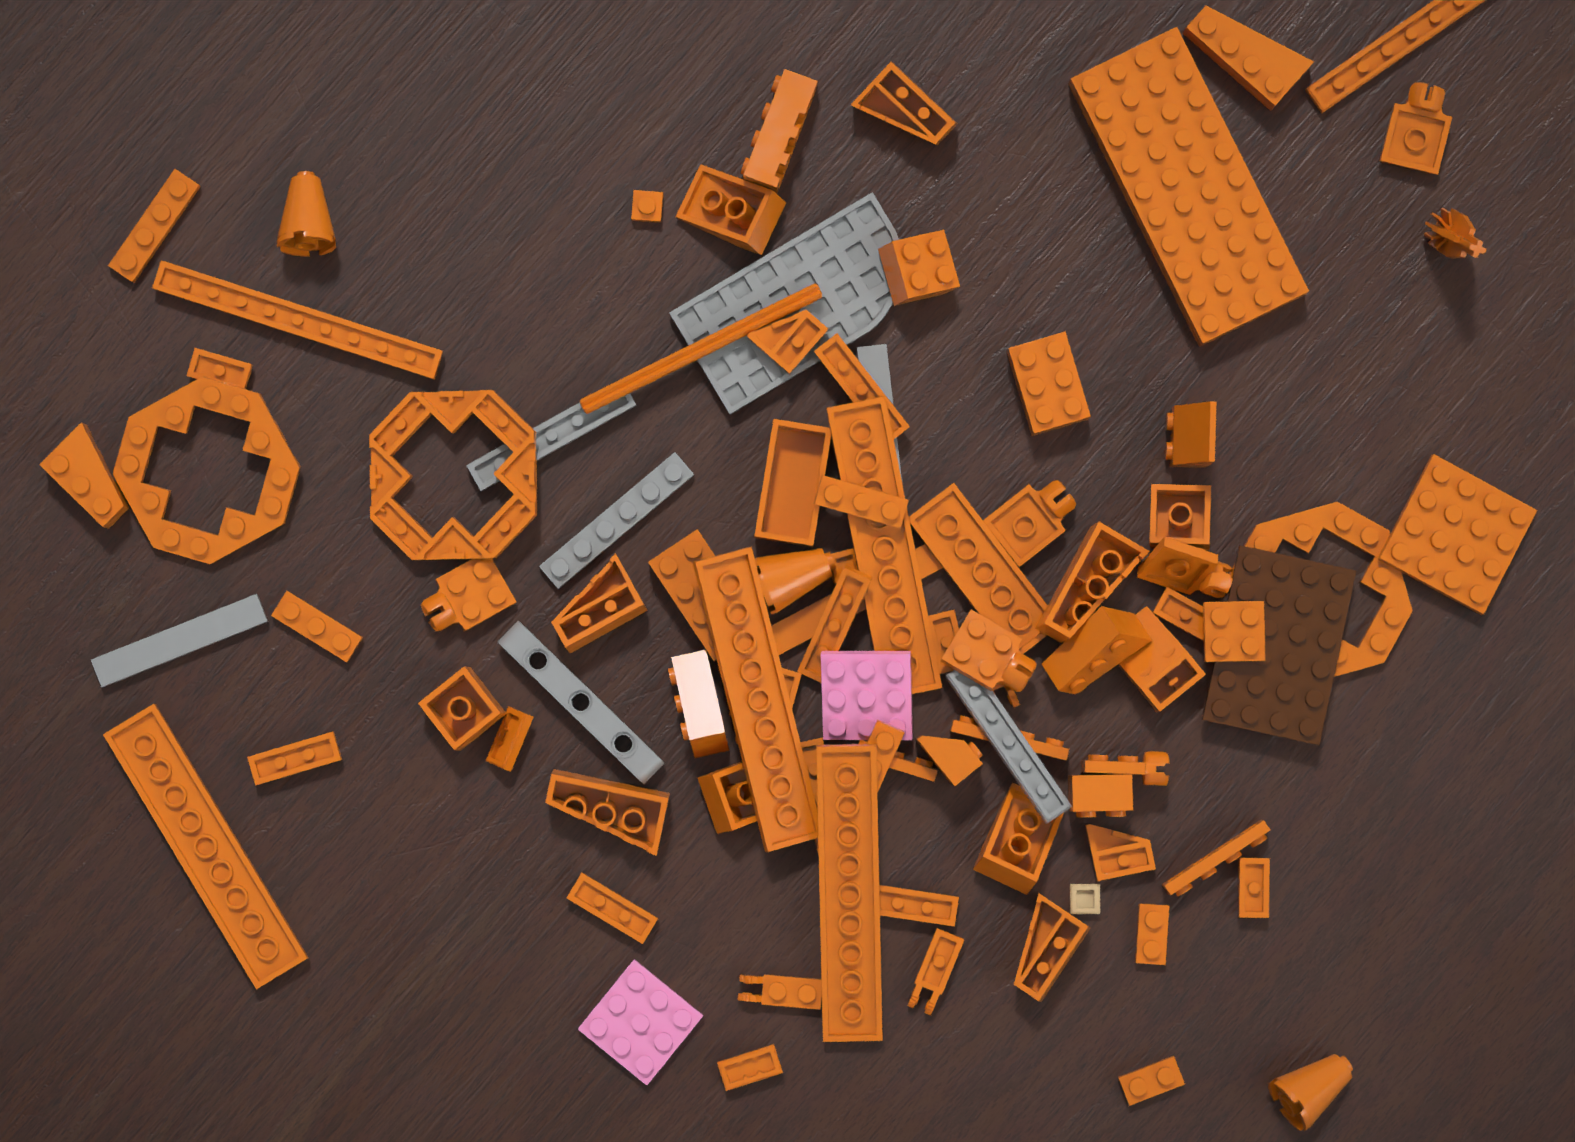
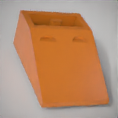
(1161, 667)

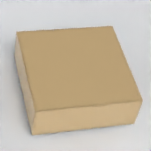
(1084, 898)

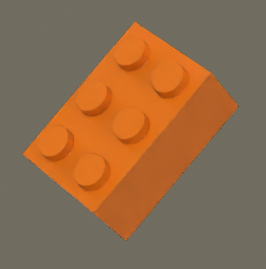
(1048, 383)

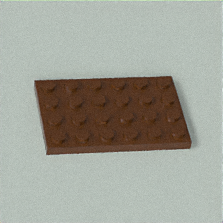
(1303, 637)

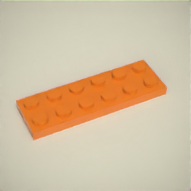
(980, 565)

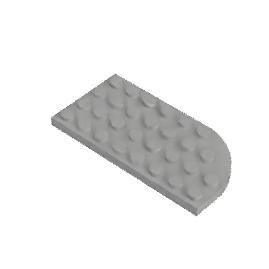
(836, 256)

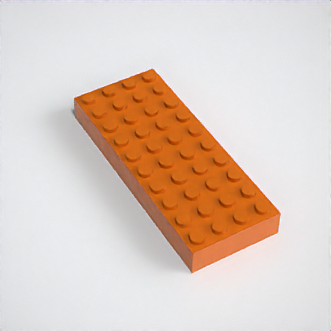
(1188, 186)

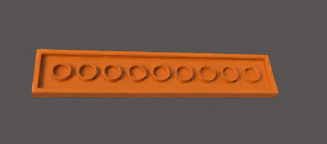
(887, 553)
(757, 698)
(205, 846)
(849, 892)

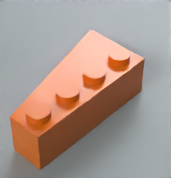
(1247, 56)
(780, 130)
(1091, 577)
(612, 806)

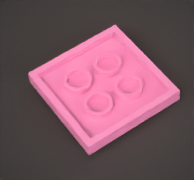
(865, 688)
(640, 1022)

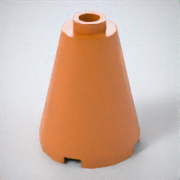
(306, 218)
(792, 575)
(1310, 1089)

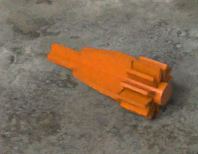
(1454, 235)

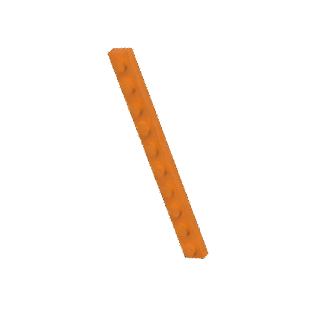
(297, 319)

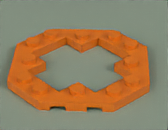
(516, 473)
(151, 501)
(1303, 530)

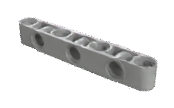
(565, 686)

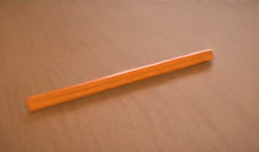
(701, 348)

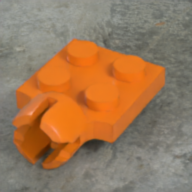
(1417, 131)
(1030, 520)
(1186, 569)
(468, 595)
(988, 654)
(1130, 765)

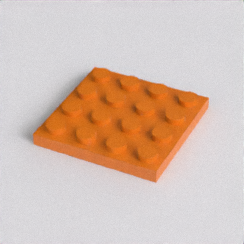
(1457, 534)

